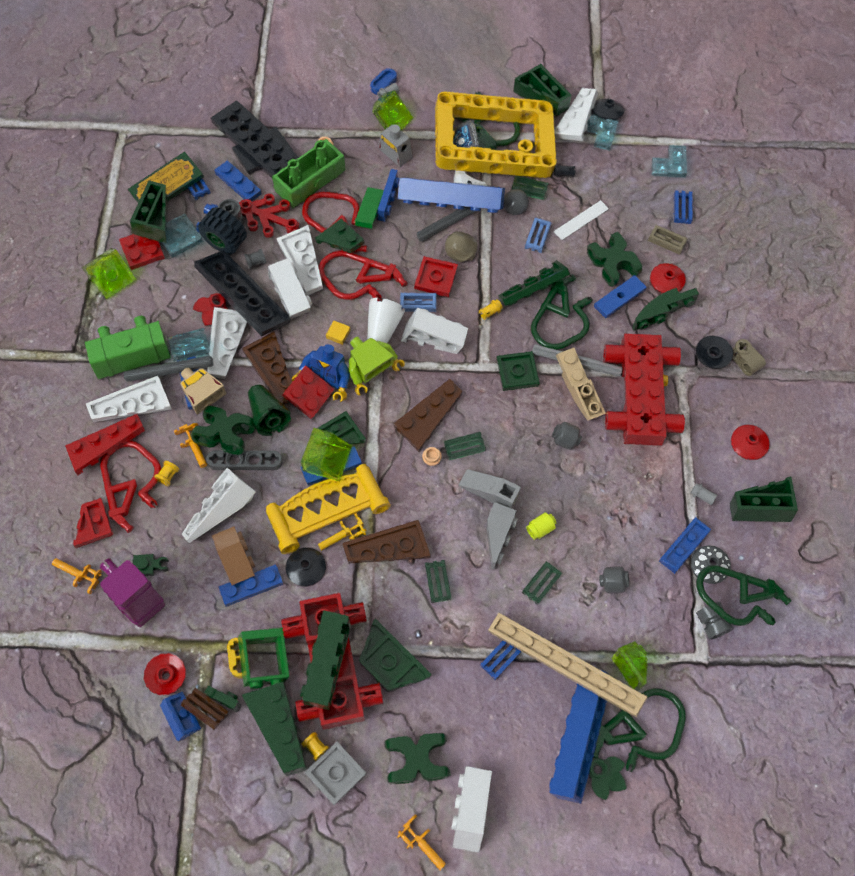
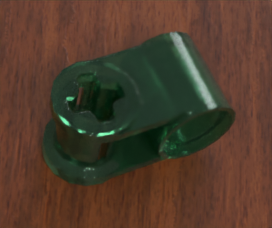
(484, 138)

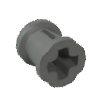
(255, 258)

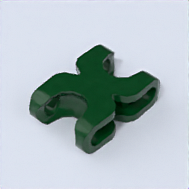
(614, 259)
(223, 430)
(417, 758)

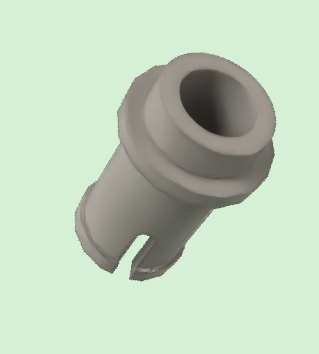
(392, 87)
(703, 493)

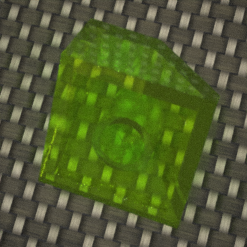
(391, 111)
(632, 664)

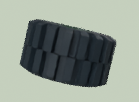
(222, 230)

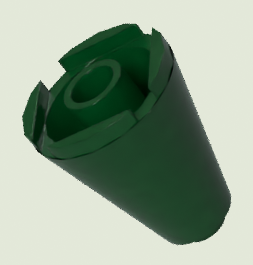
(267, 411)

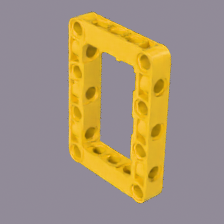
(495, 108)

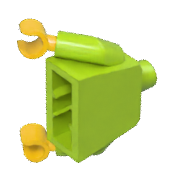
(370, 360)

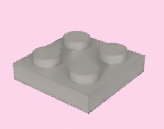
(335, 773)

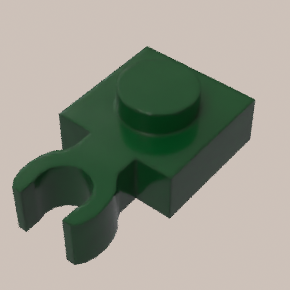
(147, 564)
(228, 699)

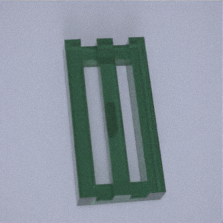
(528, 188)
(462, 439)
(435, 565)
(531, 596)

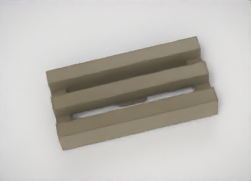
(666, 240)

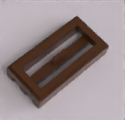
(207, 706)

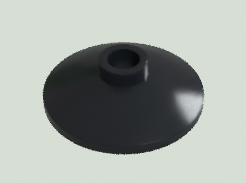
(608, 109)
(717, 346)
(305, 575)

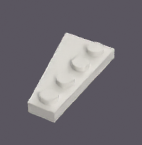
(576, 118)
(300, 251)
(224, 340)
(136, 399)

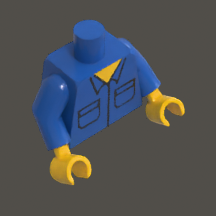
(330, 367)

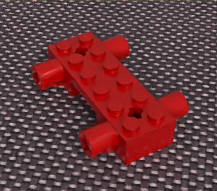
(644, 408)
(346, 688)

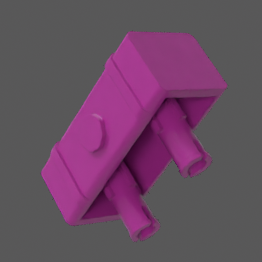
(131, 592)

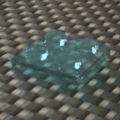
(181, 236)
(188, 345)

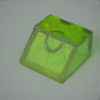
(109, 273)
(325, 455)

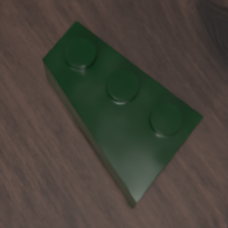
(542, 85)
(151, 213)
(765, 503)

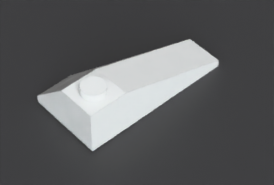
(227, 498)

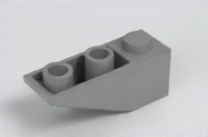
(490, 488)
(498, 526)

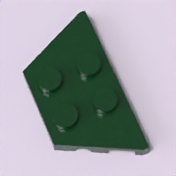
(390, 661)

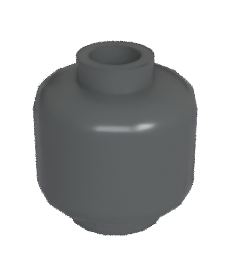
(566, 435)
(614, 579)

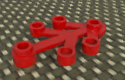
(267, 214)

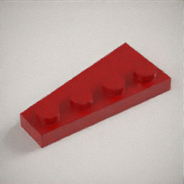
(92, 447)

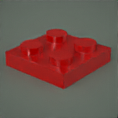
(140, 251)
(436, 276)
(308, 392)

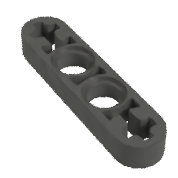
(244, 460)

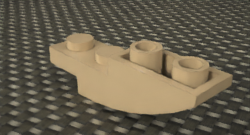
(579, 385)

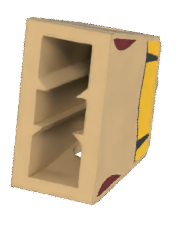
(201, 388)

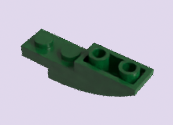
(659, 308)

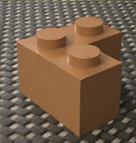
(231, 550)

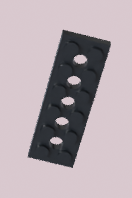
(258, 130)
(243, 283)

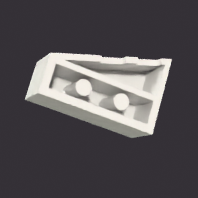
(289, 288)
(435, 331)
(471, 809)

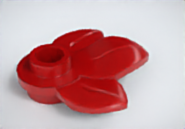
(206, 307)

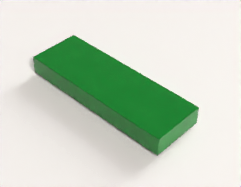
(369, 208)

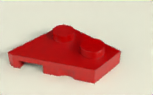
(92, 524)

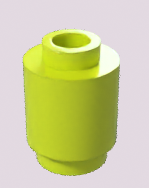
(541, 526)

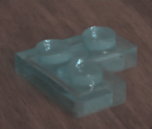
(604, 129)
(672, 166)

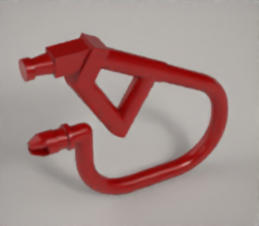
(311, 198)
(390, 271)
(118, 514)

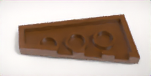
(269, 364)
(423, 419)
(392, 544)

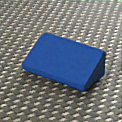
(179, 719)

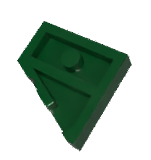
(341, 236)
(344, 428)

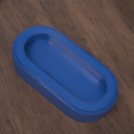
(383, 80)

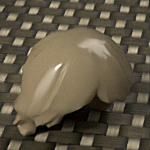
(461, 246)

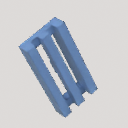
(534, 246)
(411, 306)

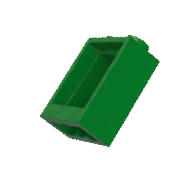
(257, 637)

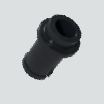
(560, 170)

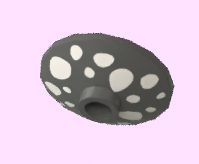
(701, 560)

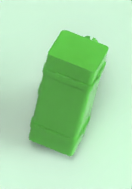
(309, 172)
(127, 348)

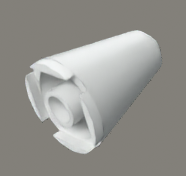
(383, 319)

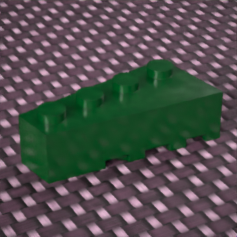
(326, 660)

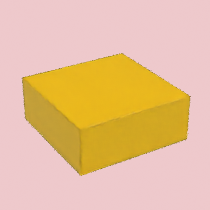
(338, 332)

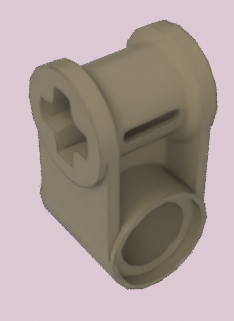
(749, 359)

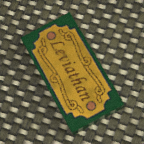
(176, 175)

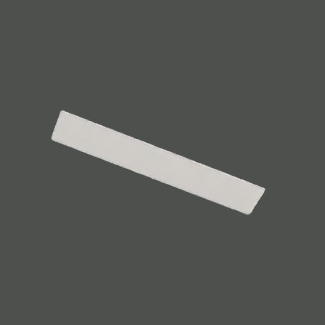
(580, 220)

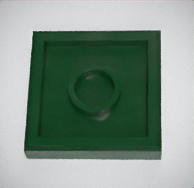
(517, 371)

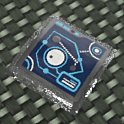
(466, 135)

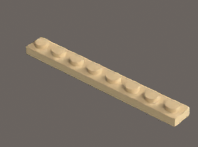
(568, 665)

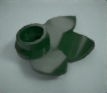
(609, 777)

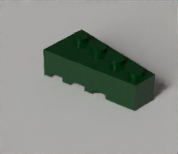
(276, 721)

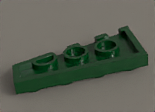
(533, 283)

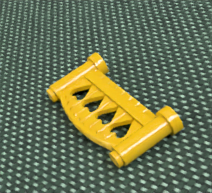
(289, 529)

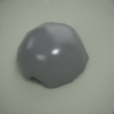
(516, 202)

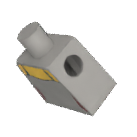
(395, 145)

